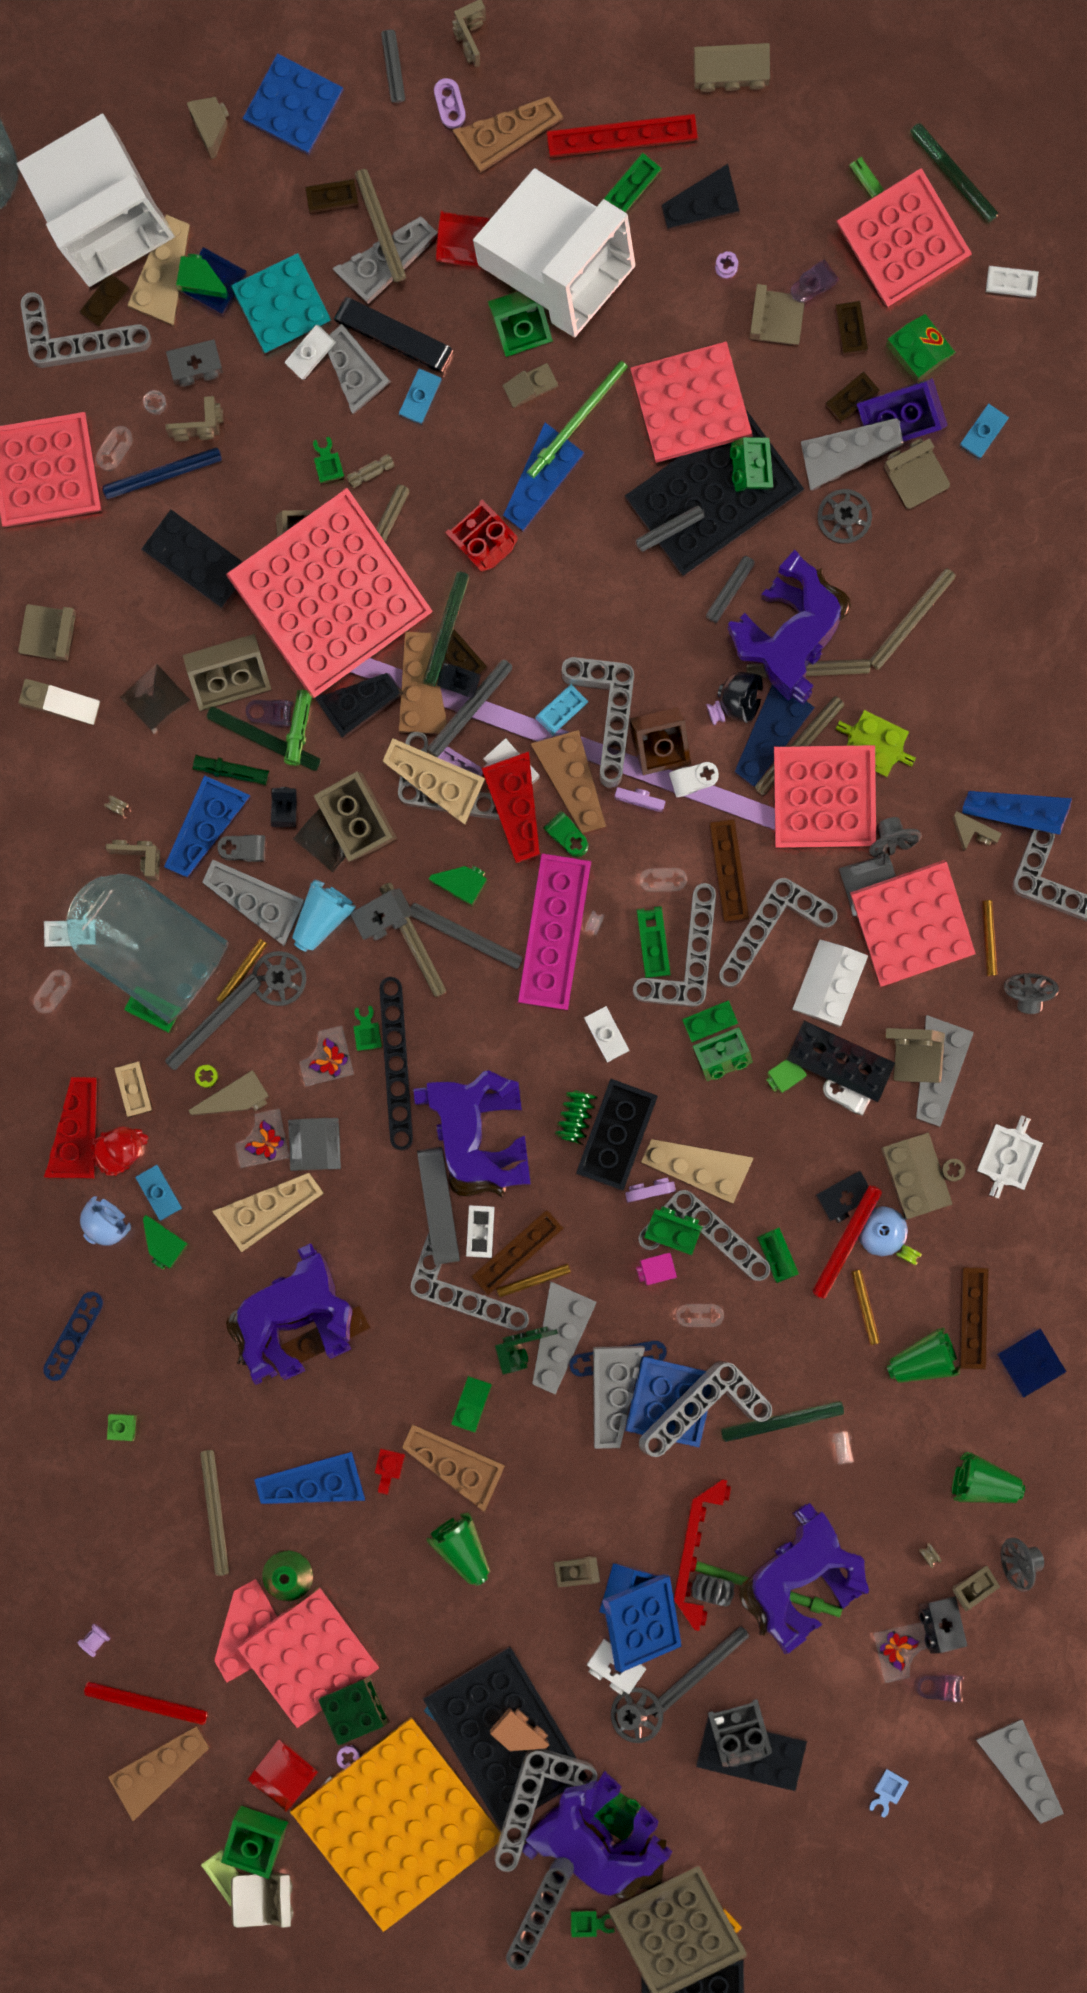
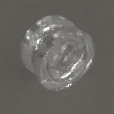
(151, 409)
(594, 922)

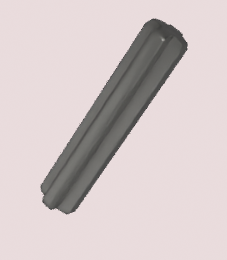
(393, 66)
(669, 528)
(730, 589)

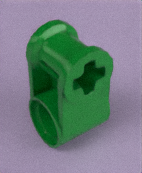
(564, 832)

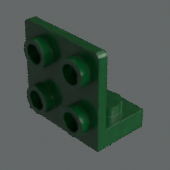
(512, 1354)
(354, 1711)

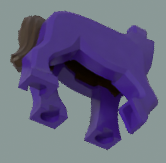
(801, 637)
(461, 1129)
(287, 1306)
(810, 1556)
(576, 1834)

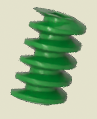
(575, 1116)

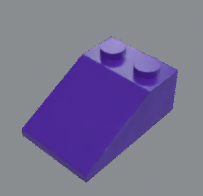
(914, 406)

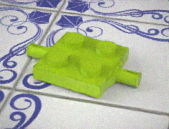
(884, 735)

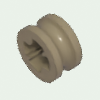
(116, 805)
(961, 1171)
(930, 1555)

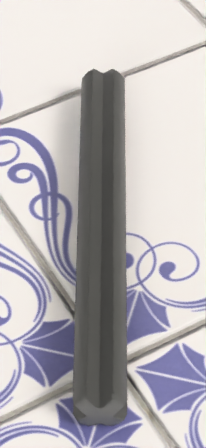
(469, 708)
(466, 936)
(213, 1021)
(701, 1669)

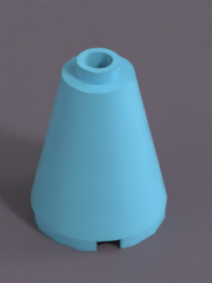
(320, 915)

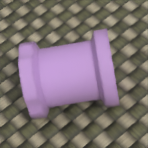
(732, 269)
(93, 1640)
(347, 1749)

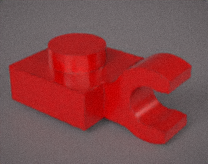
(389, 1466)

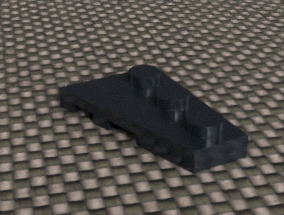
(703, 201)
(356, 704)

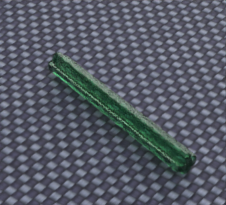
(955, 174)
(445, 629)
(259, 736)
(783, 1421)

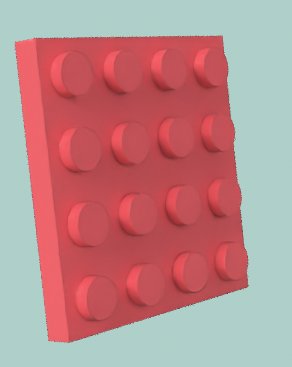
(903, 237)
(691, 402)
(47, 470)
(825, 796)
(912, 923)
(307, 1656)

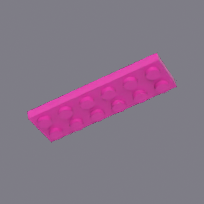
(554, 931)

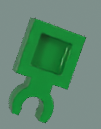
(329, 464)
(367, 1034)
(585, 1923)

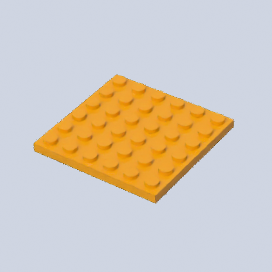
(397, 1824)

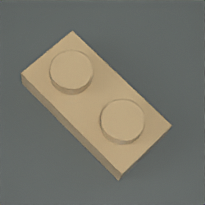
(133, 1089)

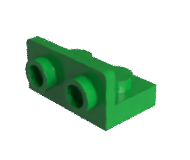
(751, 463)
(723, 1054)
(673, 1231)
(619, 1816)

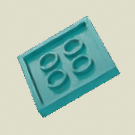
(280, 303)

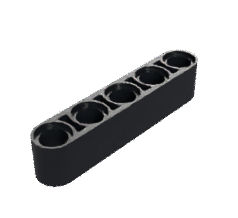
(393, 334)

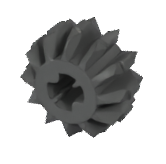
(713, 1590)

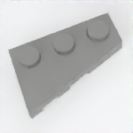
(356, 370)

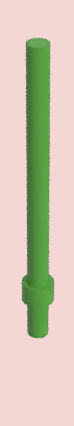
(546, 455)
(815, 1604)

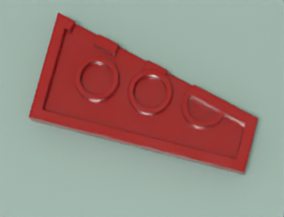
(514, 800)
(72, 1145)

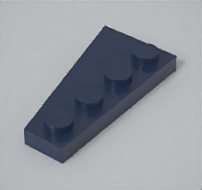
(773, 728)

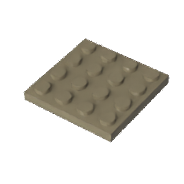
(677, 1932)

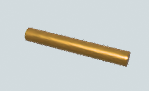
(989, 938)
(242, 970)
(533, 1280)
(865, 1307)

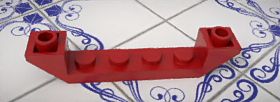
(693, 1611)

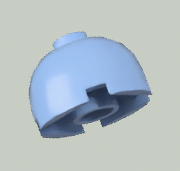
(103, 1223)
(880, 1244)

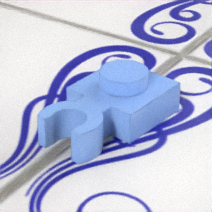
(890, 1789)

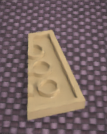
(156, 287)
(439, 780)
(703, 1168)
(263, 1212)

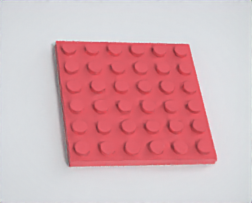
(329, 593)

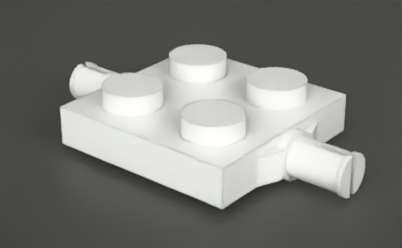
(1009, 1157)

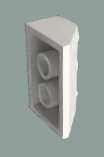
(830, 982)

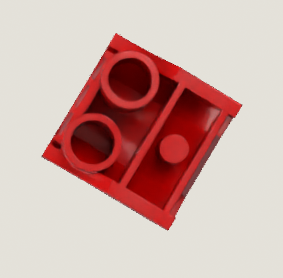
(456, 238)
(483, 537)
(282, 1775)

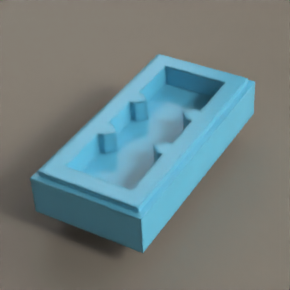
(561, 709)

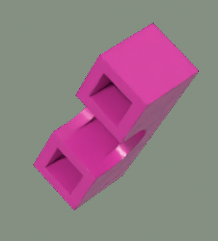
(656, 1269)

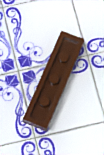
(729, 870)
(517, 1252)
(974, 1318)
(311, 1344)

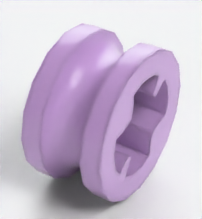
(715, 713)

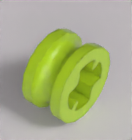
(207, 1068)
(909, 1254)

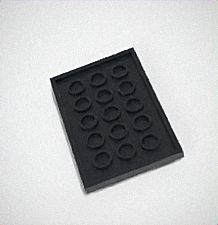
(707, 482)
(472, 1706)

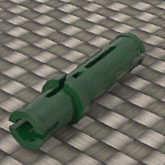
(227, 769)

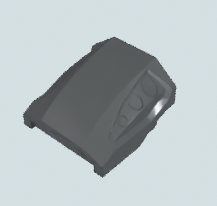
(865, 874)
(314, 1144)
(740, 1734)

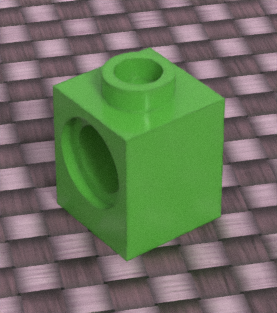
(785, 1076)
(121, 1427)

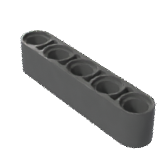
(438, 1205)
(534, 1922)

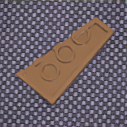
(499, 136)
(421, 704)
(571, 775)
(461, 1468)
(152, 1774)

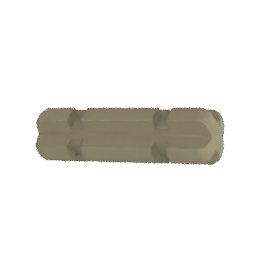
(370, 470)

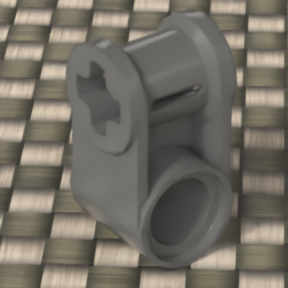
(248, 848)

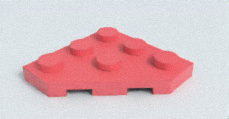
(247, 1614)

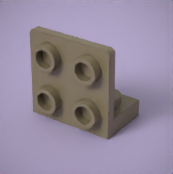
(469, 18)
(776, 317)
(47, 632)
(149, 864)
(917, 1054)

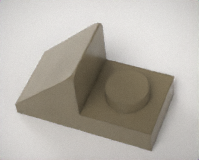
(530, 385)
(967, 827)
(577, 1572)
(975, 1588)

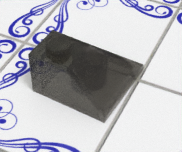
(155, 698)
(320, 842)

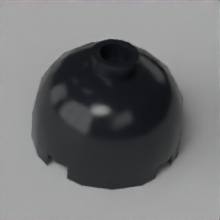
(740, 694)

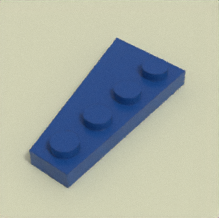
(533, 493)
(1028, 811)
(206, 820)
(320, 1481)

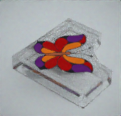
(329, 1059)
(265, 1142)
(898, 1648)

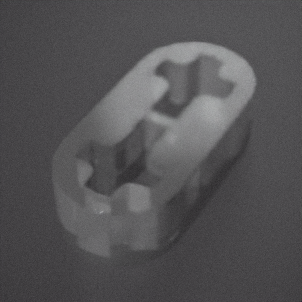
(109, 444)
(663, 886)
(47, 987)
(700, 1322)

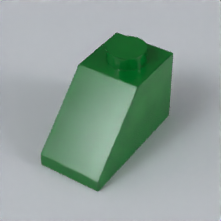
(198, 277)
(461, 882)
(162, 1244)
(471, 1404)

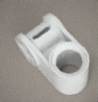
(688, 779)
(847, 1098)

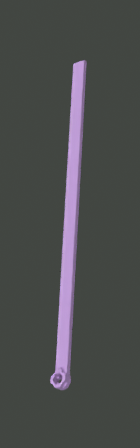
(533, 730)

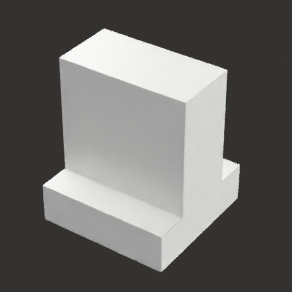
(94, 200)
(557, 249)

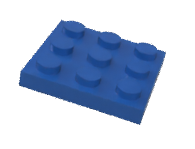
(293, 104)
(656, 1390)
(642, 1623)

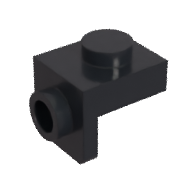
(458, 680)
(283, 807)

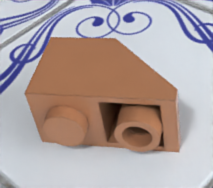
(517, 1734)

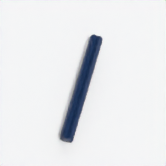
(161, 473)

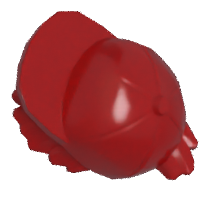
(117, 1149)

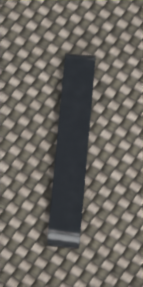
(390, 1052)

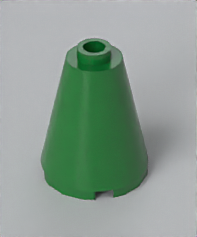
(925, 1359)
(985, 1482)
(461, 1548)
(295, 1567)

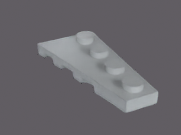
(369, 272)
(840, 452)
(260, 902)
(935, 1097)
(569, 1315)
(613, 1386)
(1019, 1763)

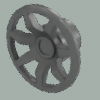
(845, 515)
(892, 835)
(279, 978)
(1030, 995)
(1025, 1562)
(634, 1716)

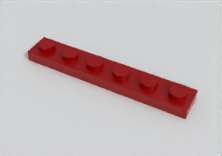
(622, 135)

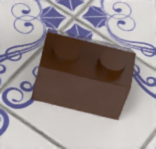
(660, 741)

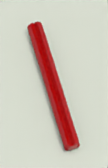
(847, 1241)
(145, 1703)

